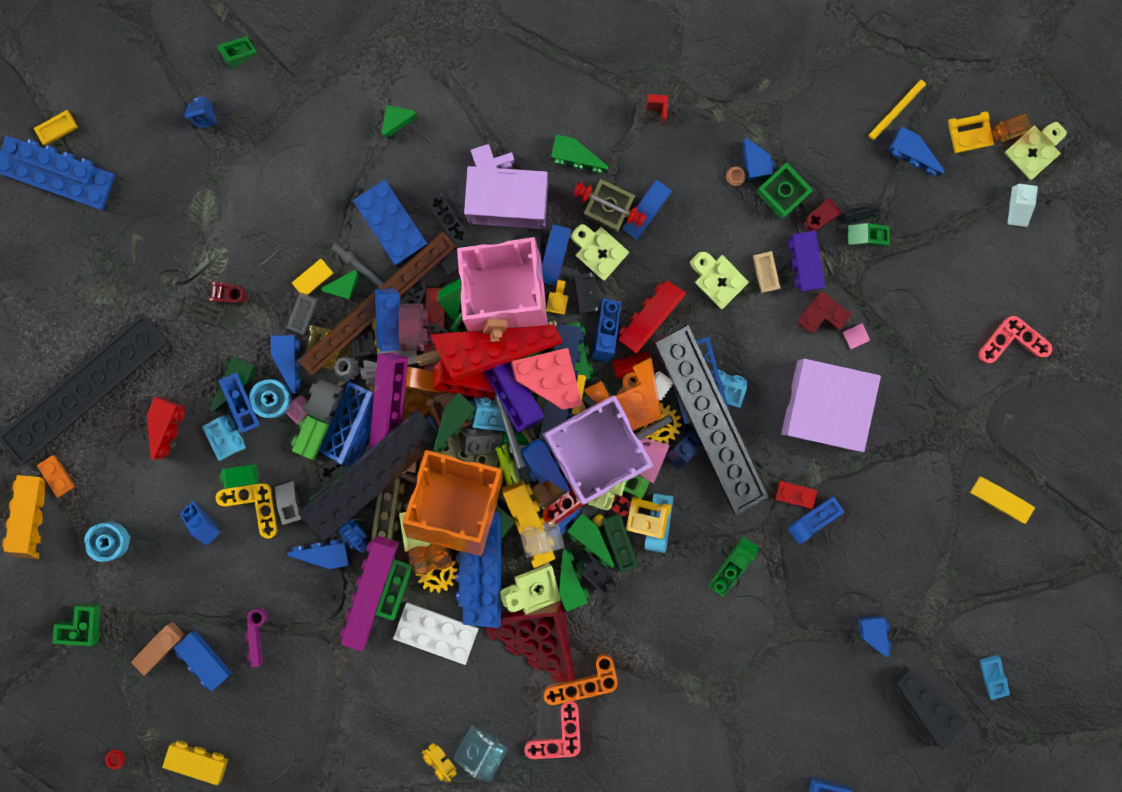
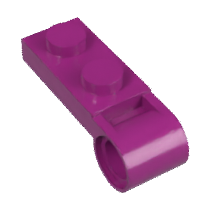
(253, 637)

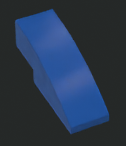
(650, 204)
(555, 254)

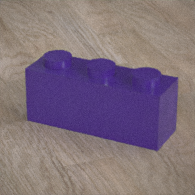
(806, 261)

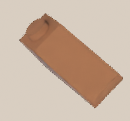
(158, 648)

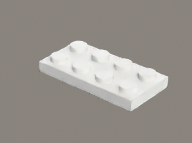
(435, 633)

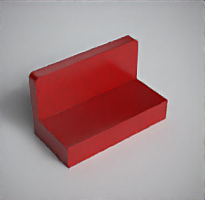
(659, 103)

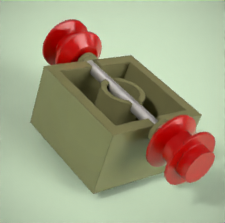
(609, 205)

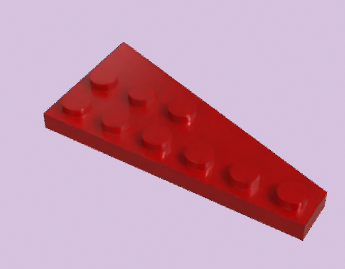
(473, 351)

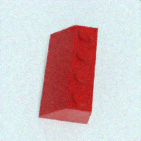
(651, 317)

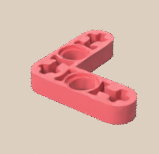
(1009, 335)
(562, 743)

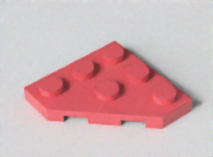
(550, 377)

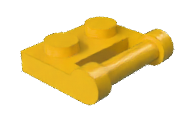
(973, 138)
(645, 523)

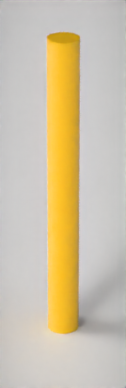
(897, 109)

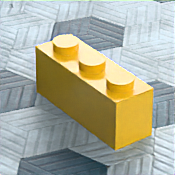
(195, 762)

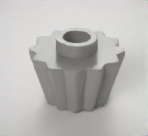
(352, 370)
(369, 372)

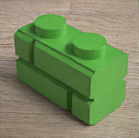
(310, 437)

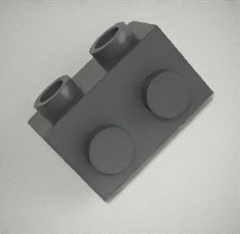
(480, 440)

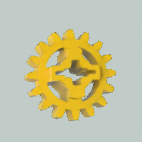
(672, 429)
(442, 583)

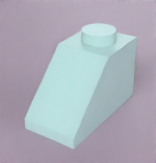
(1022, 204)

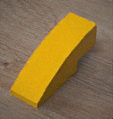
(1002, 500)

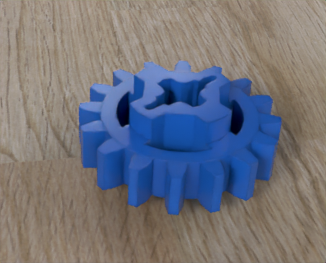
(354, 535)

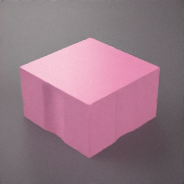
(502, 284)

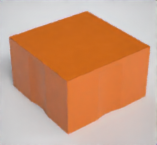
(453, 503)

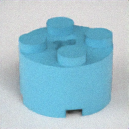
(260, 402)
(96, 543)

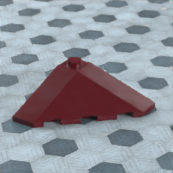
(540, 638)

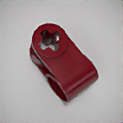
(823, 214)
(224, 293)

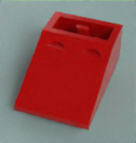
(162, 425)

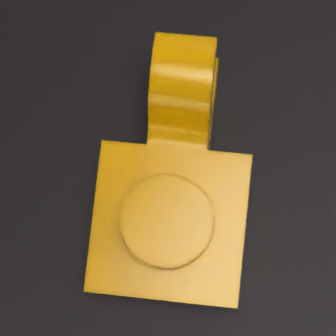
(557, 301)

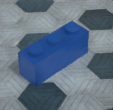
(387, 319)
(202, 661)

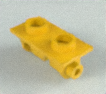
(433, 757)

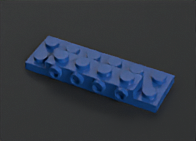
(55, 172)
(481, 581)

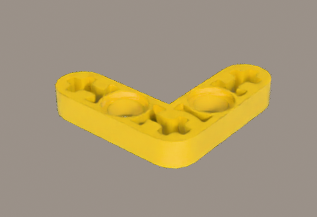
(254, 496)

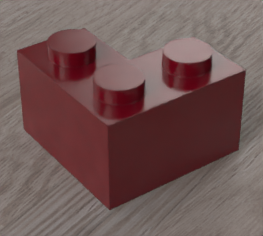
(823, 309)

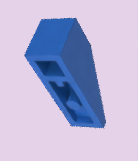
(200, 113)
(238, 403)

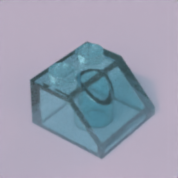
(480, 754)

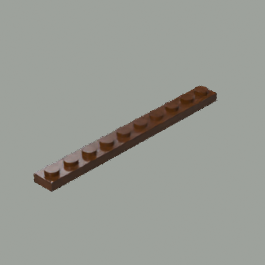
(366, 313)

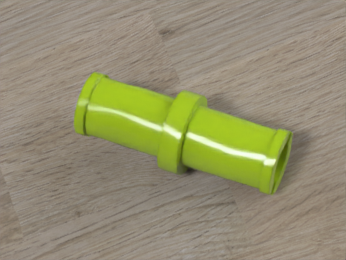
(507, 464)

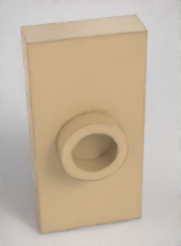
(766, 272)

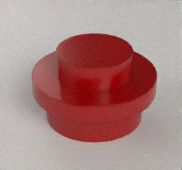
(115, 759)

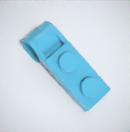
(653, 543)

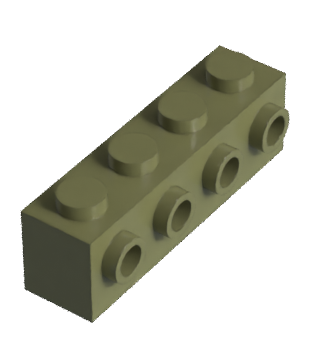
(456, 449)
(387, 510)

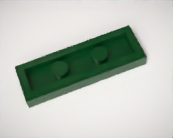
(619, 542)

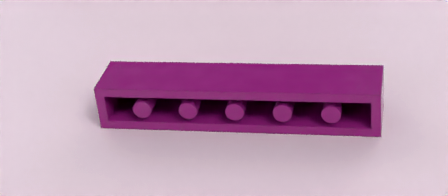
(388, 395)
(369, 593)

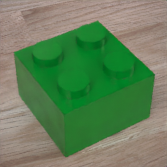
(784, 190)

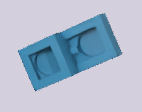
(994, 677)

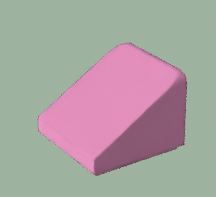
(856, 336)
(296, 411)

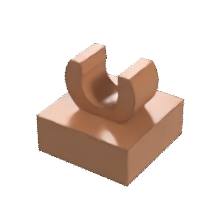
(495, 328)

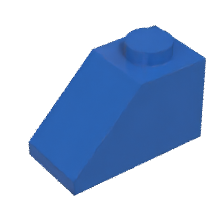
(757, 161)

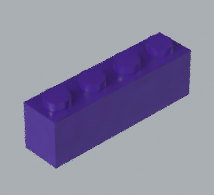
(515, 398)

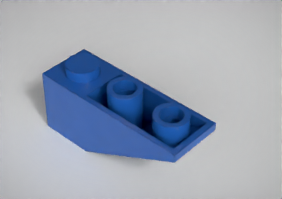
(913, 149)
(606, 331)
(285, 354)
(538, 459)
(326, 556)

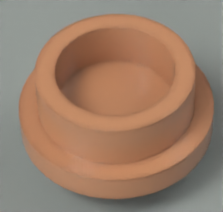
(735, 176)

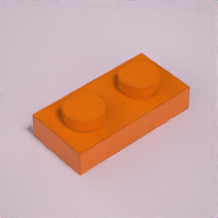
(56, 476)

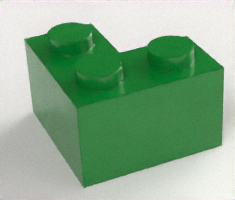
(83, 630)

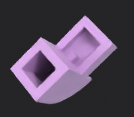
(484, 158)

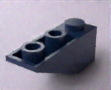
(684, 450)

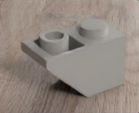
(288, 502)

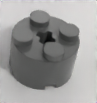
(323, 400)

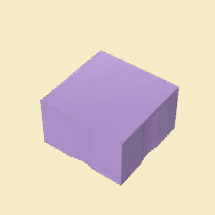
(506, 197)
(831, 405)
(597, 449)

